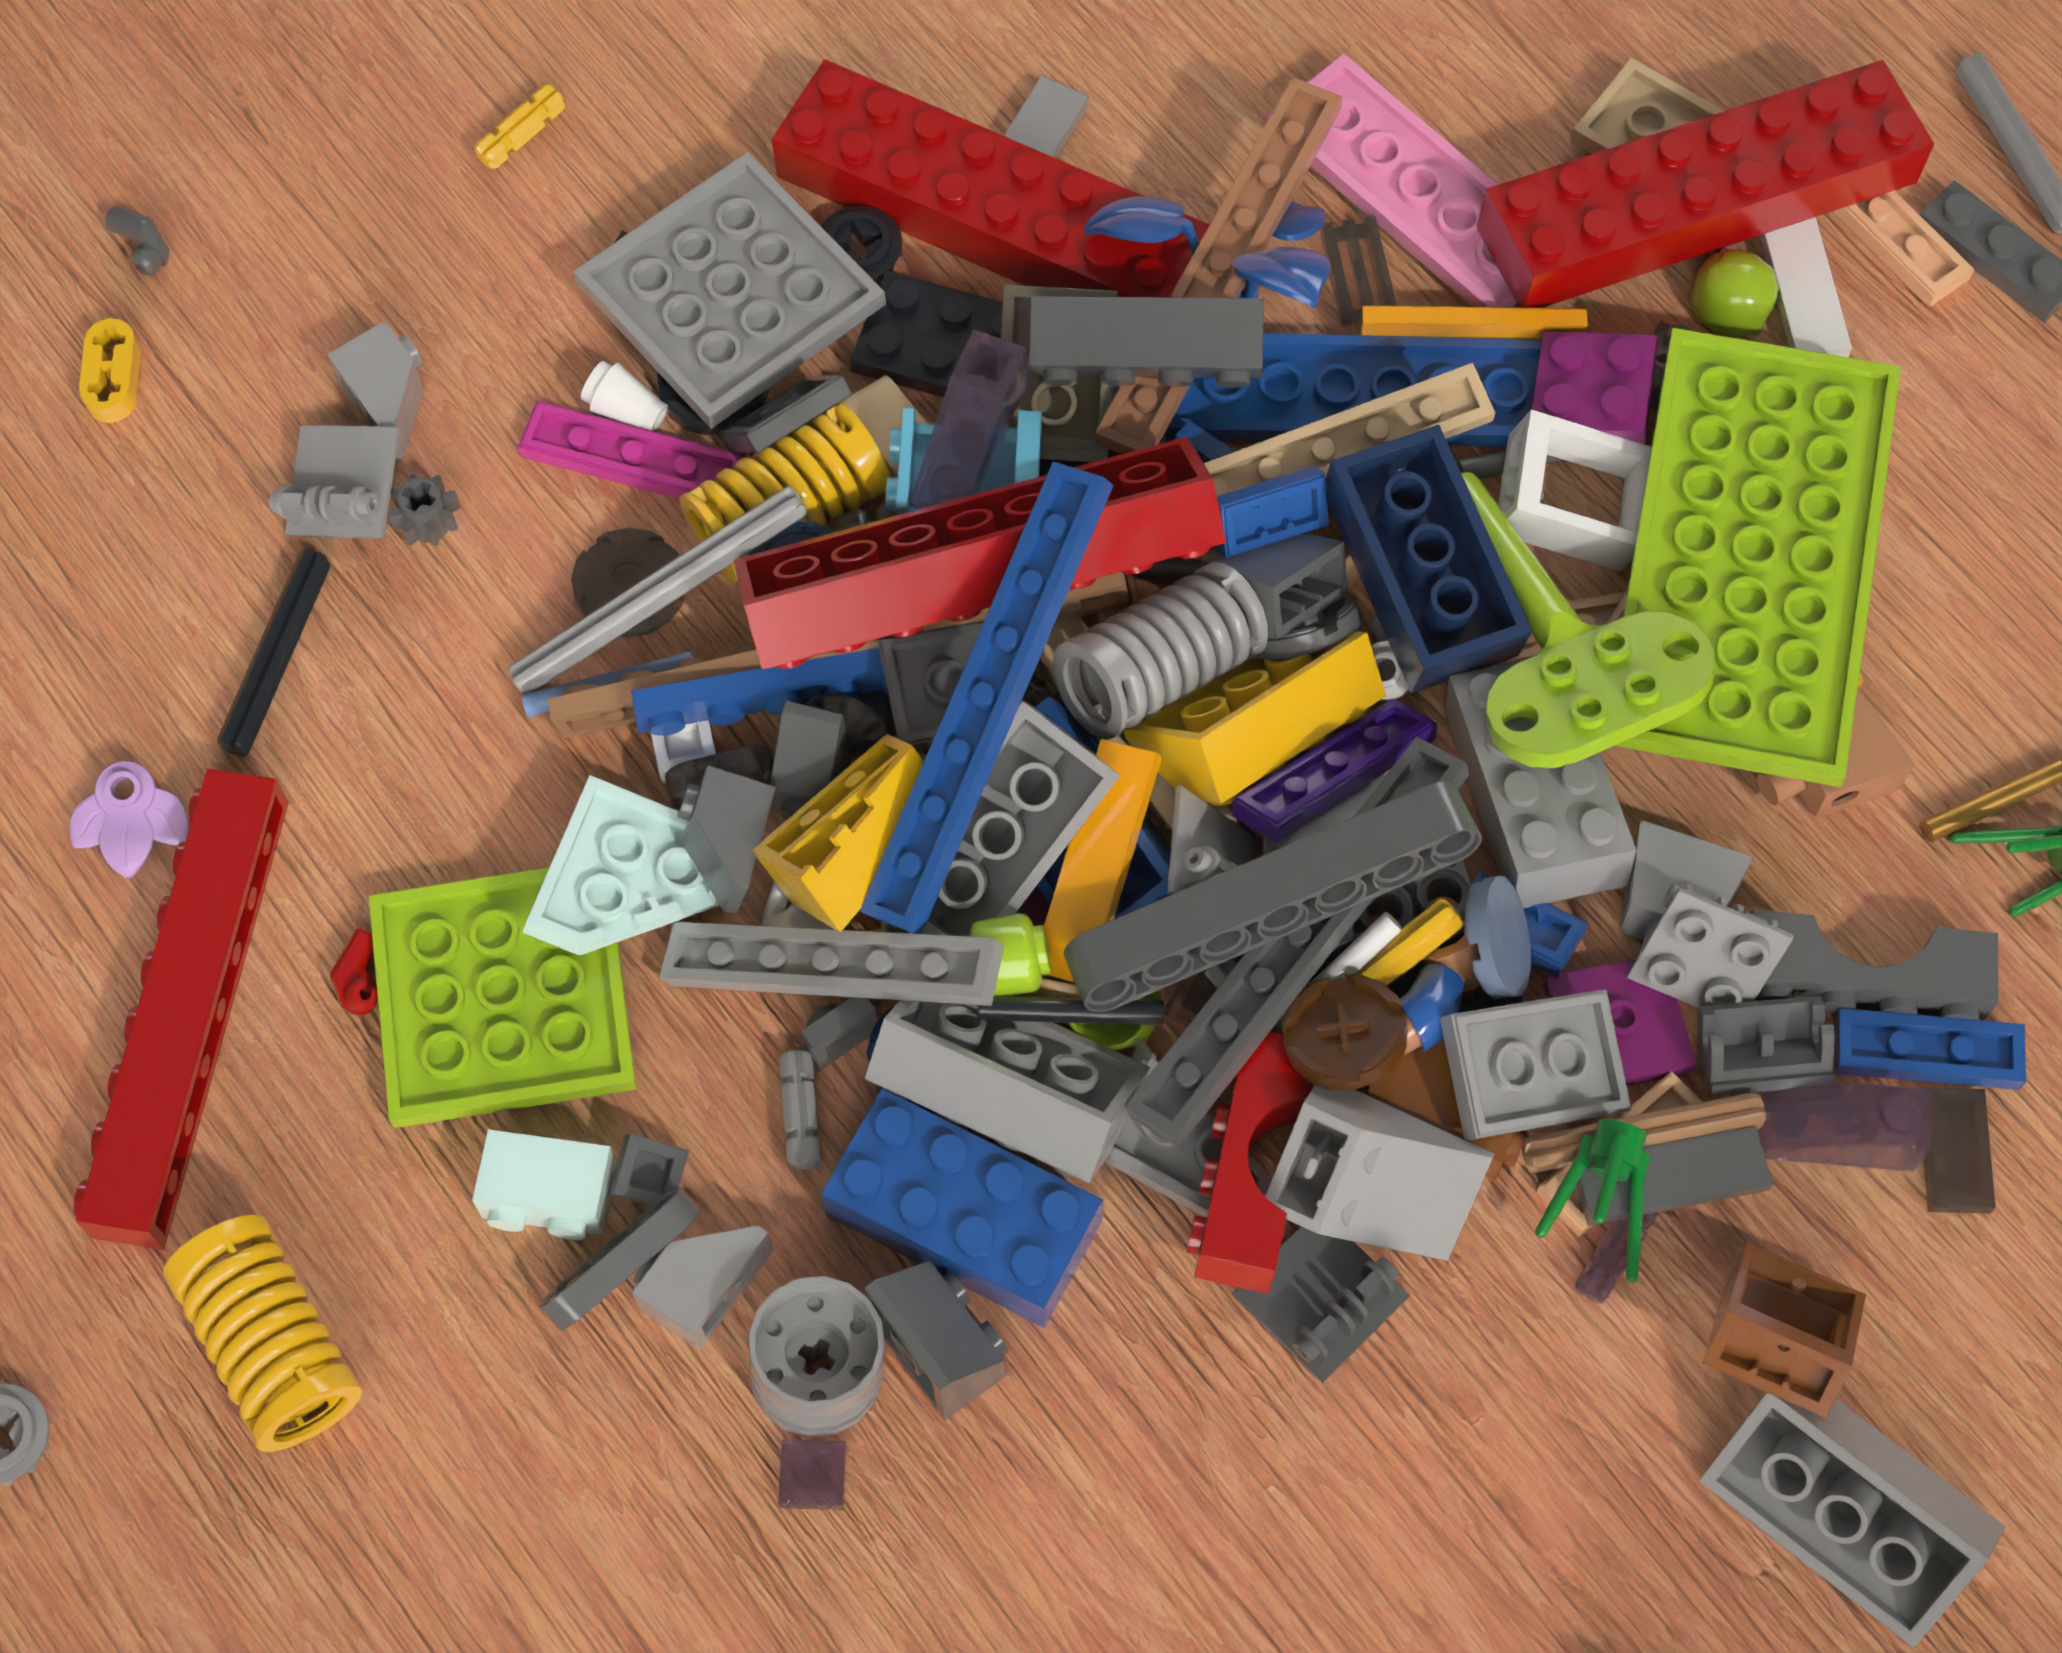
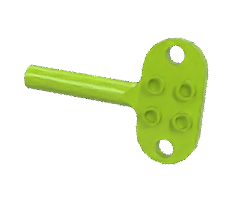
(1588, 680)

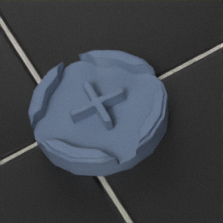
(1501, 930)

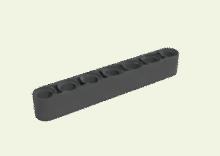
(1271, 896)

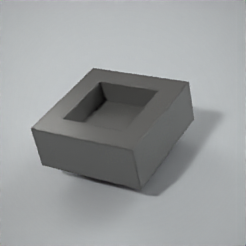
(647, 1170)

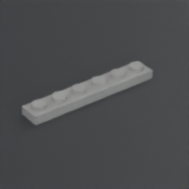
(833, 962)

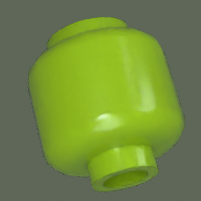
(1024, 952)

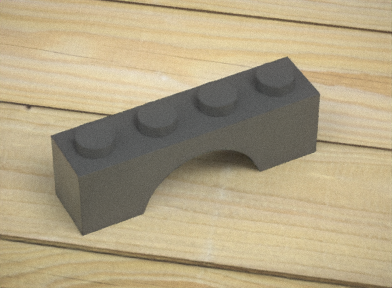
(1948, 978)

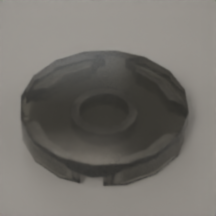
(615, 565)

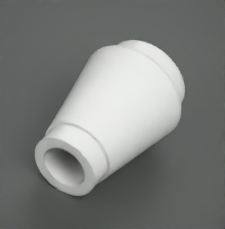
(622, 397)

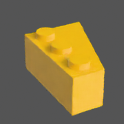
(838, 838)

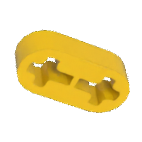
(122, 370)

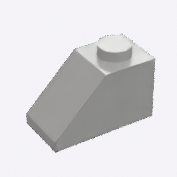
(381, 379)
(700, 1280)

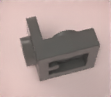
(839, 1028)

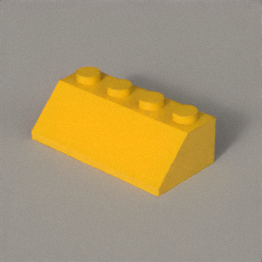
(1259, 718)

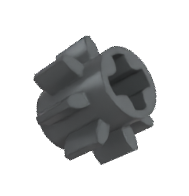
(424, 510)

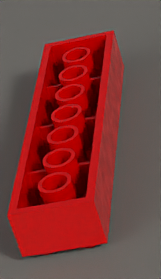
(1703, 185)
(966, 188)
(955, 553)

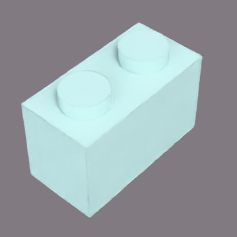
(544, 1184)

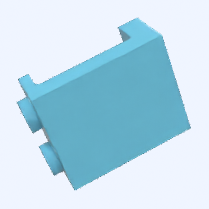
(1014, 462)

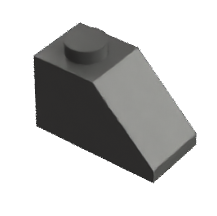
(807, 755)
(722, 829)

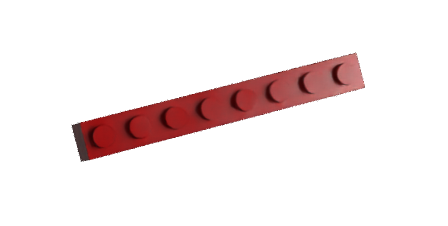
(181, 1011)

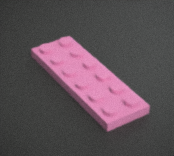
(1410, 182)

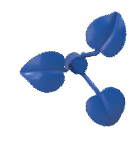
(1285, 270)

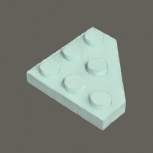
(616, 873)

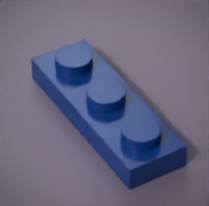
(1929, 1049)

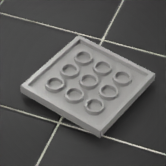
(729, 289)

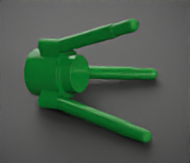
(2023, 841)
(1615, 1154)

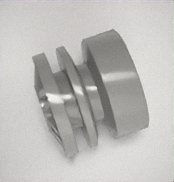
(796, 1328)

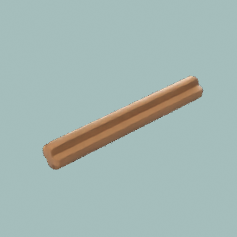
(1730, 1113)

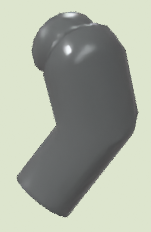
(142, 230)

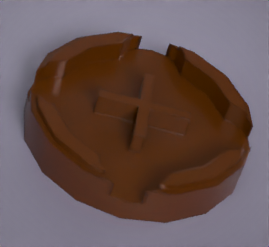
(1345, 1032)

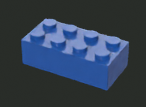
(963, 1207)

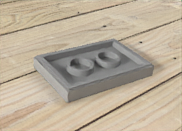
(1535, 1064)

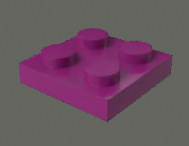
(1598, 380)

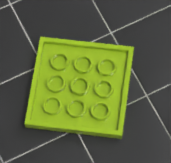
(488, 1013)

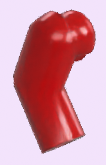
(351, 977)

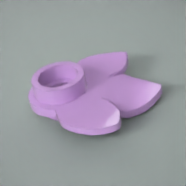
(130, 825)

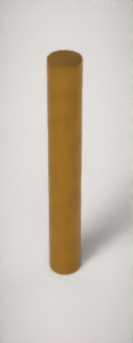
(1992, 800)

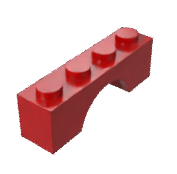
(1242, 1228)

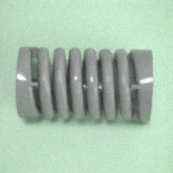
(1160, 649)

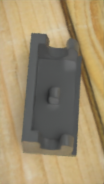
(1765, 1046)

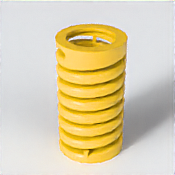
(840, 477)
(261, 1332)

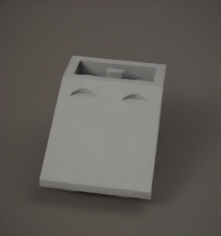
(1376, 1175)

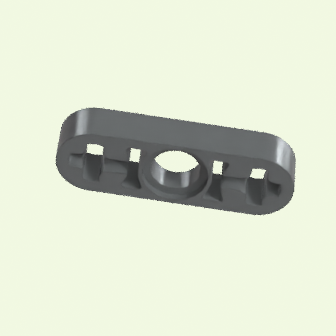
(619, 1258)

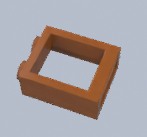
(1766, 1310)

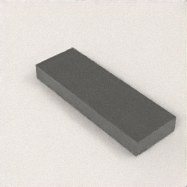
(1688, 1174)

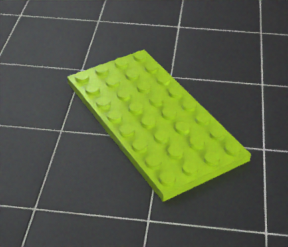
(1768, 542)

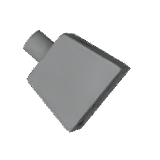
(1675, 858)

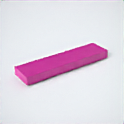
(620, 451)

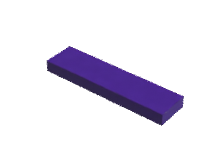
(1331, 770)

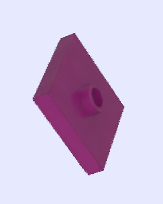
(1645, 1021)

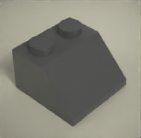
(937, 1335)

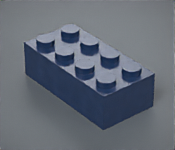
(1425, 558)

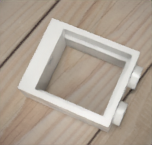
(1559, 529)

